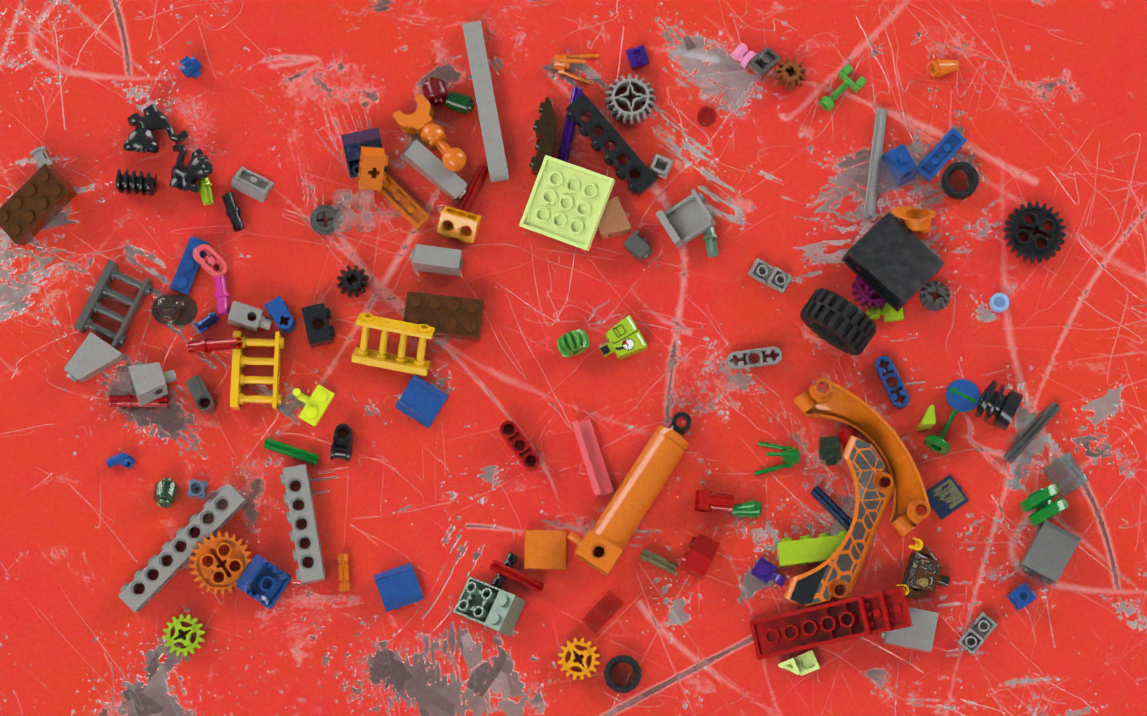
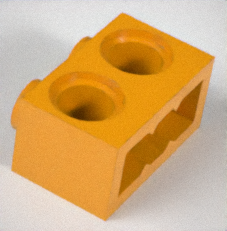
(459, 219)

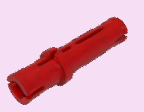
(207, 345)
(131, 401)

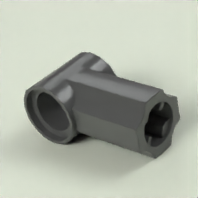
(200, 394)

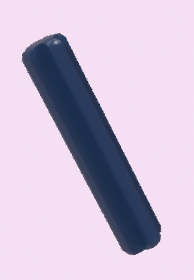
(831, 507)

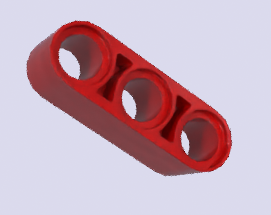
(515, 437)

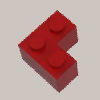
(700, 556)

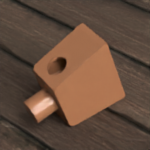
(613, 220)

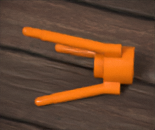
(563, 62)

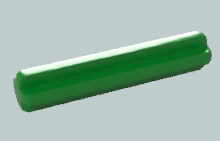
(291, 451)

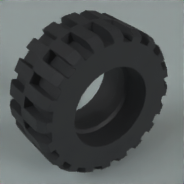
(838, 321)

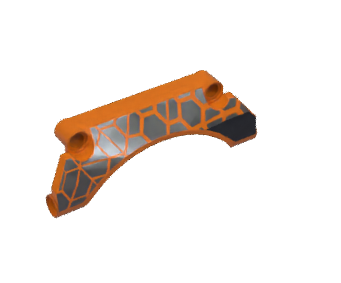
(847, 561)

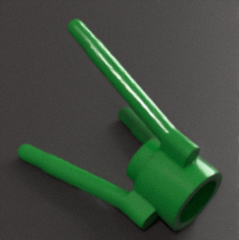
(788, 454)

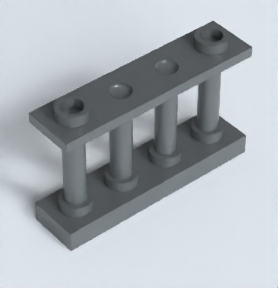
(103, 289)

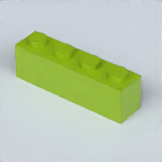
(808, 549)

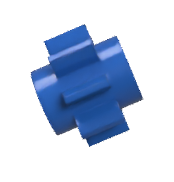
(190, 67)

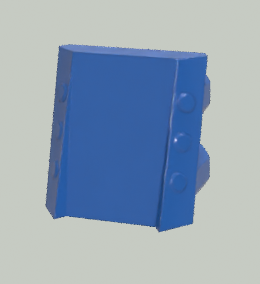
(421, 401)
(263, 581)
(398, 587)

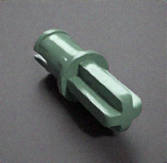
(711, 243)

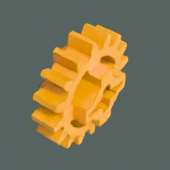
(570, 664)

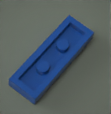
(940, 155)
(187, 268)

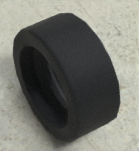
(960, 166)
(637, 673)

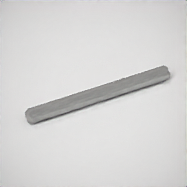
(875, 163)

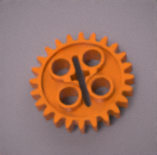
(206, 572)

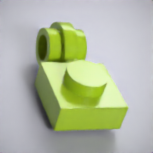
(888, 313)

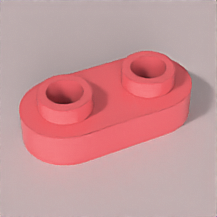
(209, 260)

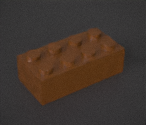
(35, 204)
(449, 315)

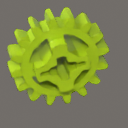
(179, 627)

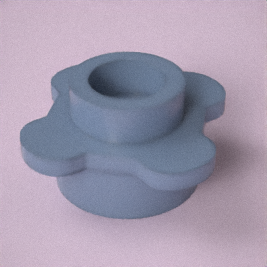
(192, 488)

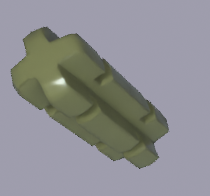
(658, 561)

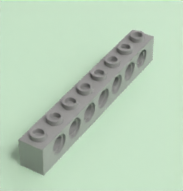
(137, 602)

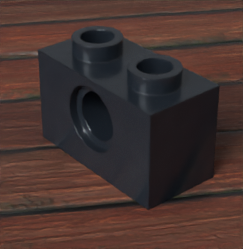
(321, 336)

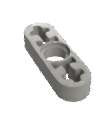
(739, 355)

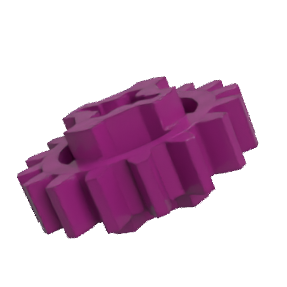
(869, 298)

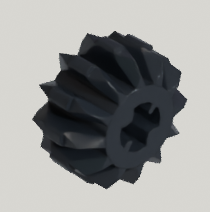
(357, 286)

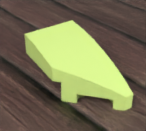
(802, 664)

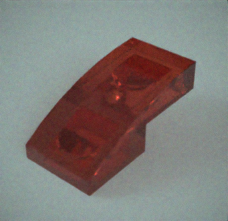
(602, 611)

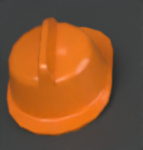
(914, 218)

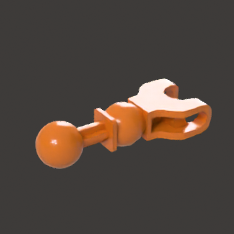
(431, 134)

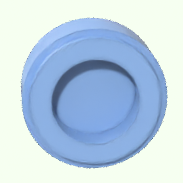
(999, 302)

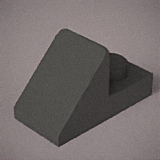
(763, 62)

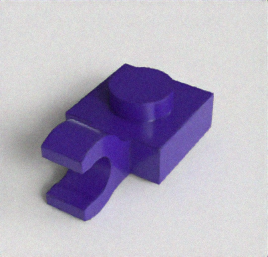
(766, 571)

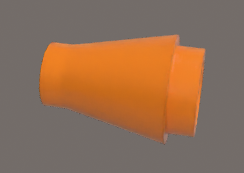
(942, 67)

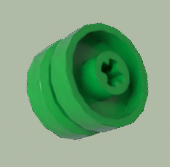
(1043, 503)

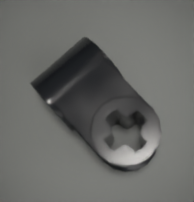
(342, 444)

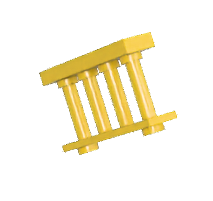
(386, 360)
(239, 379)

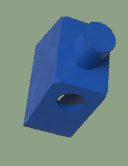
(899, 163)

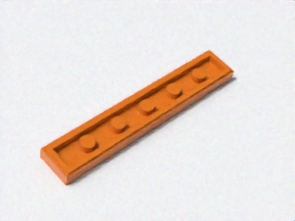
(402, 202)

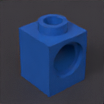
(1021, 596)

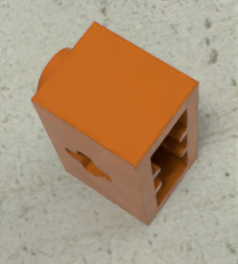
(367, 176)

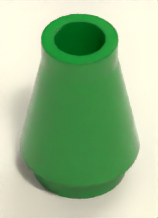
(748, 509)

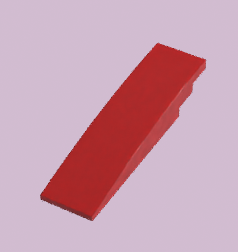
(831, 623)

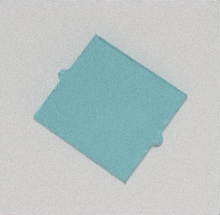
(1065, 474)

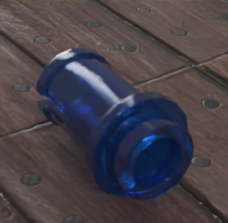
(207, 322)

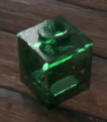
(829, 450)

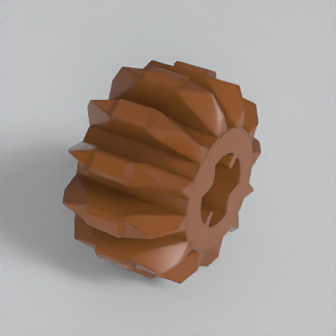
(797, 75)

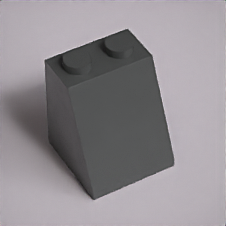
(1048, 552)

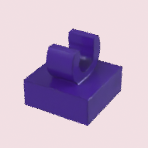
(637, 57)

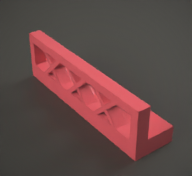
(592, 458)

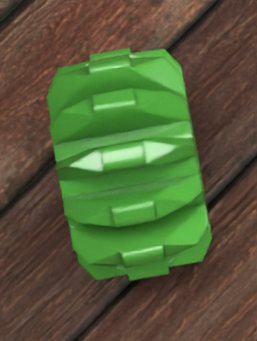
(573, 343)

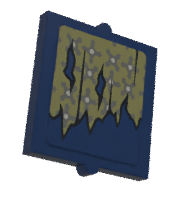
(946, 497)

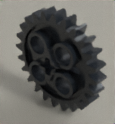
(1029, 248)

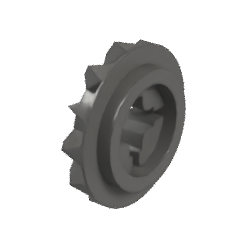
(318, 214)
(926, 299)

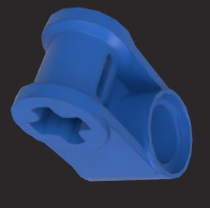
(279, 312)

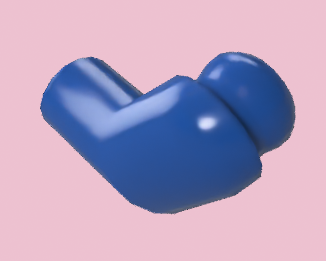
(122, 459)

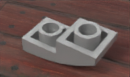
(769, 276)
(977, 632)

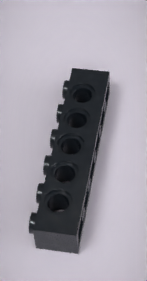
(584, 106)

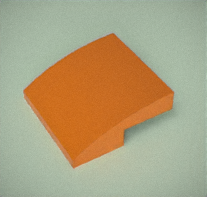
(545, 549)

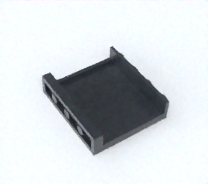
(892, 261)

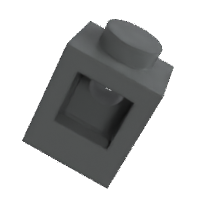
(638, 247)

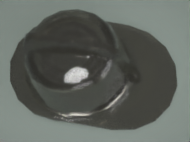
(174, 309)

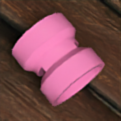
(743, 55)

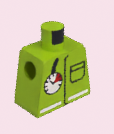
(624, 340)

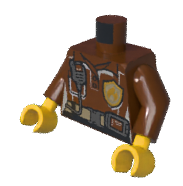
(922, 572)

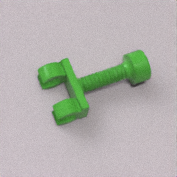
(827, 103)

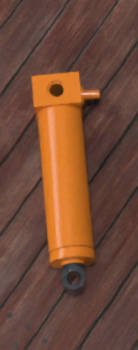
(633, 497)

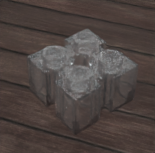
(346, 218)

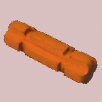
(343, 573)

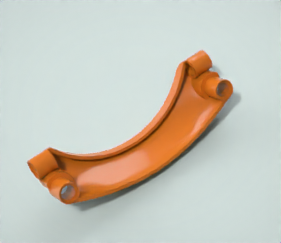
(850, 410)

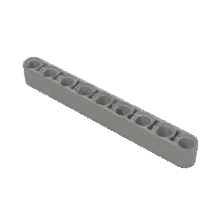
(485, 101)

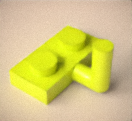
(315, 405)

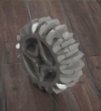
(623, 99)

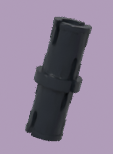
(233, 212)

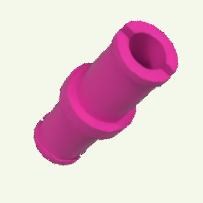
(222, 295)

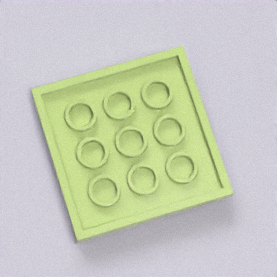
(567, 202)

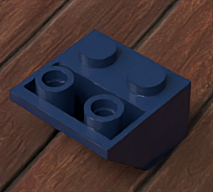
(352, 147)

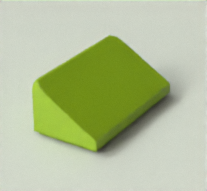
(928, 419)

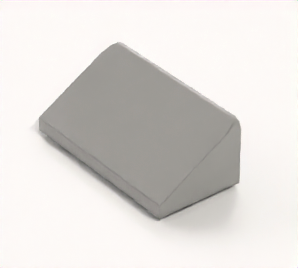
(252, 184)

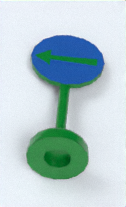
(962, 397)

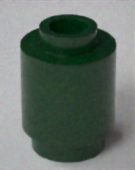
(459, 102)

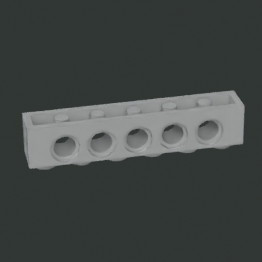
(317, 571)

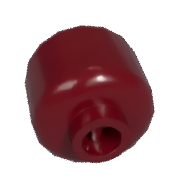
(435, 91)

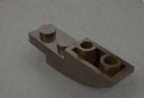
(546, 130)

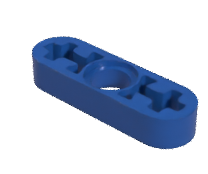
(902, 392)

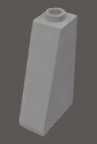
(433, 170)

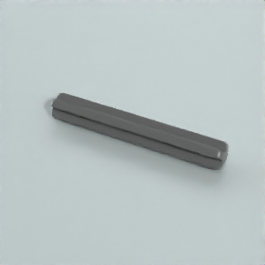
(1032, 432)

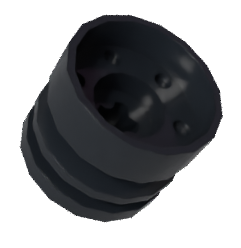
(999, 405)

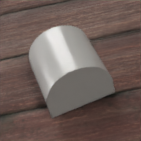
(661, 166)

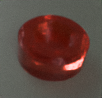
(706, 116)

